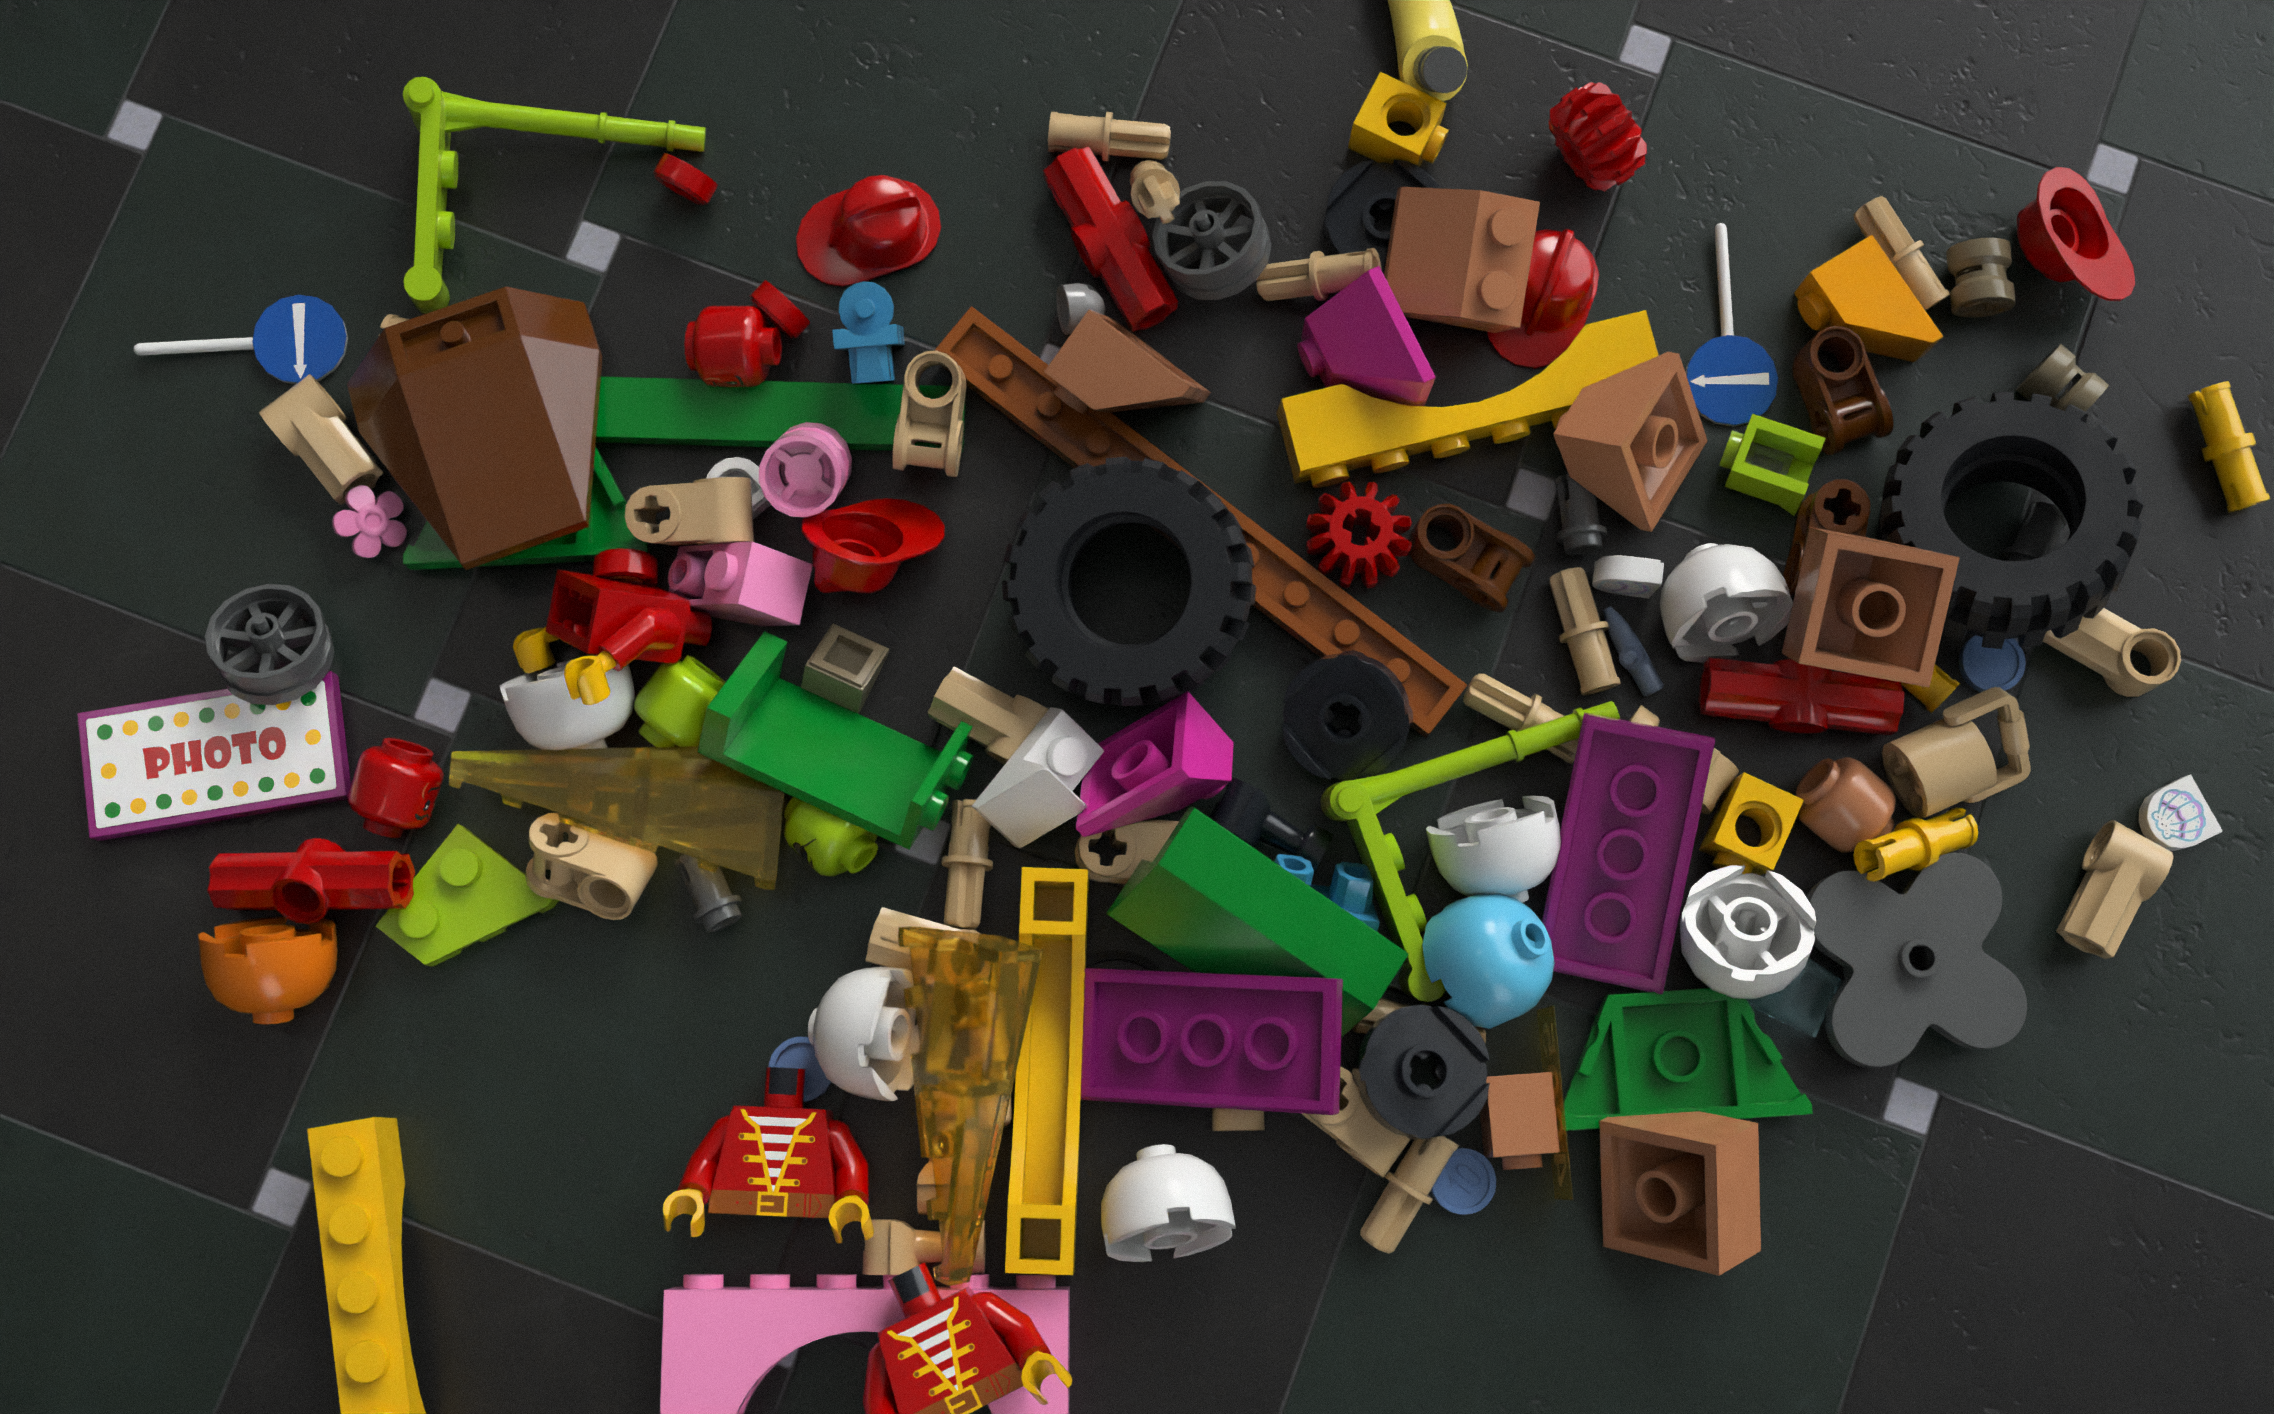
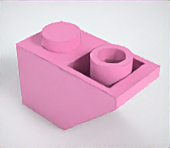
(741, 582)

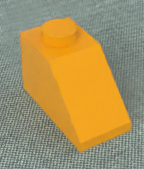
(1870, 298)

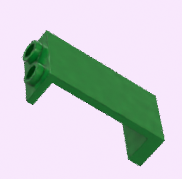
(829, 751)

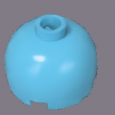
(1489, 957)

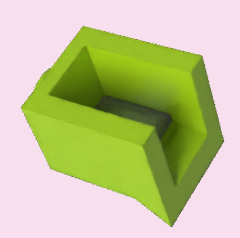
(1771, 461)

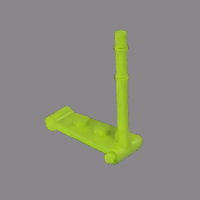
(441, 113)
(1363, 798)

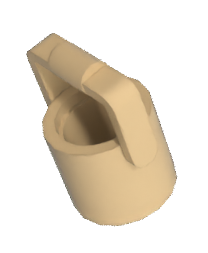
(1952, 759)

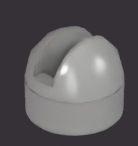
(1074, 302)

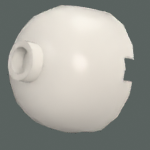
(1723, 599)
(554, 721)
(1497, 847)
(1746, 932)
(867, 1033)
(1165, 1204)

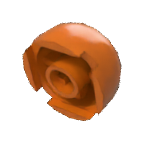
(268, 965)

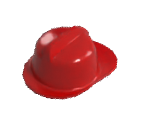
(868, 231)
(2071, 239)
(1555, 302)
(867, 541)

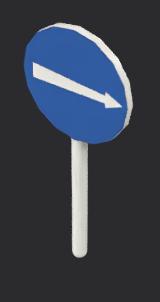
(289, 340)
(1730, 372)

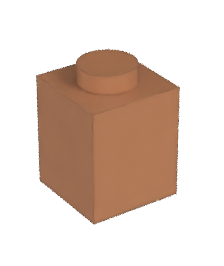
(1519, 1120)

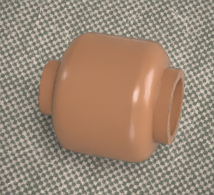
(1845, 803)

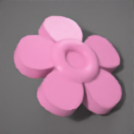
(370, 521)

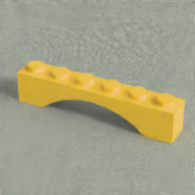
(1347, 430)
(1049, 1077)
(360, 1231)

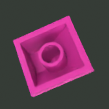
(1366, 344)
(1156, 767)

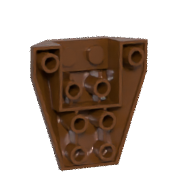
(487, 418)

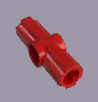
(1110, 239)
(1800, 697)
(311, 880)

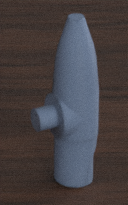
(1632, 653)

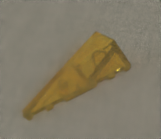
(643, 800)
(971, 1026)

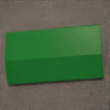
(1239, 912)

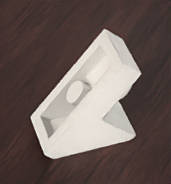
(1038, 781)

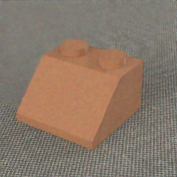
(1461, 256)
(1869, 607)
(1681, 1188)

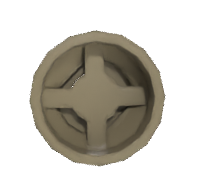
(1980, 277)
(2055, 373)

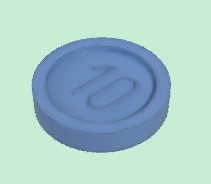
(1991, 667)
(801, 1054)
(1465, 1183)

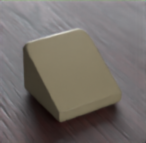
(844, 668)

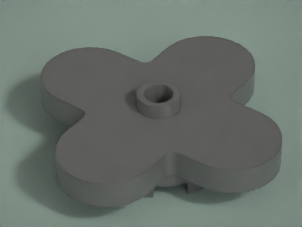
(1885, 1000)

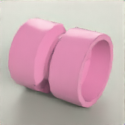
(805, 469)

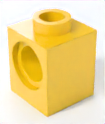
(1392, 102)
(1769, 807)

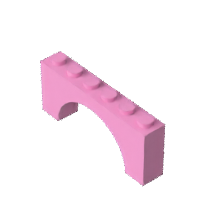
(729, 1338)

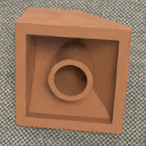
(1117, 371)
(1634, 438)

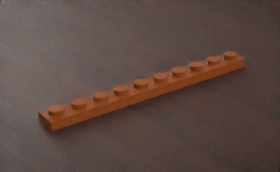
(1286, 585)

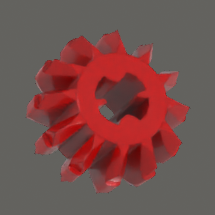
(1597, 136)
(1381, 534)

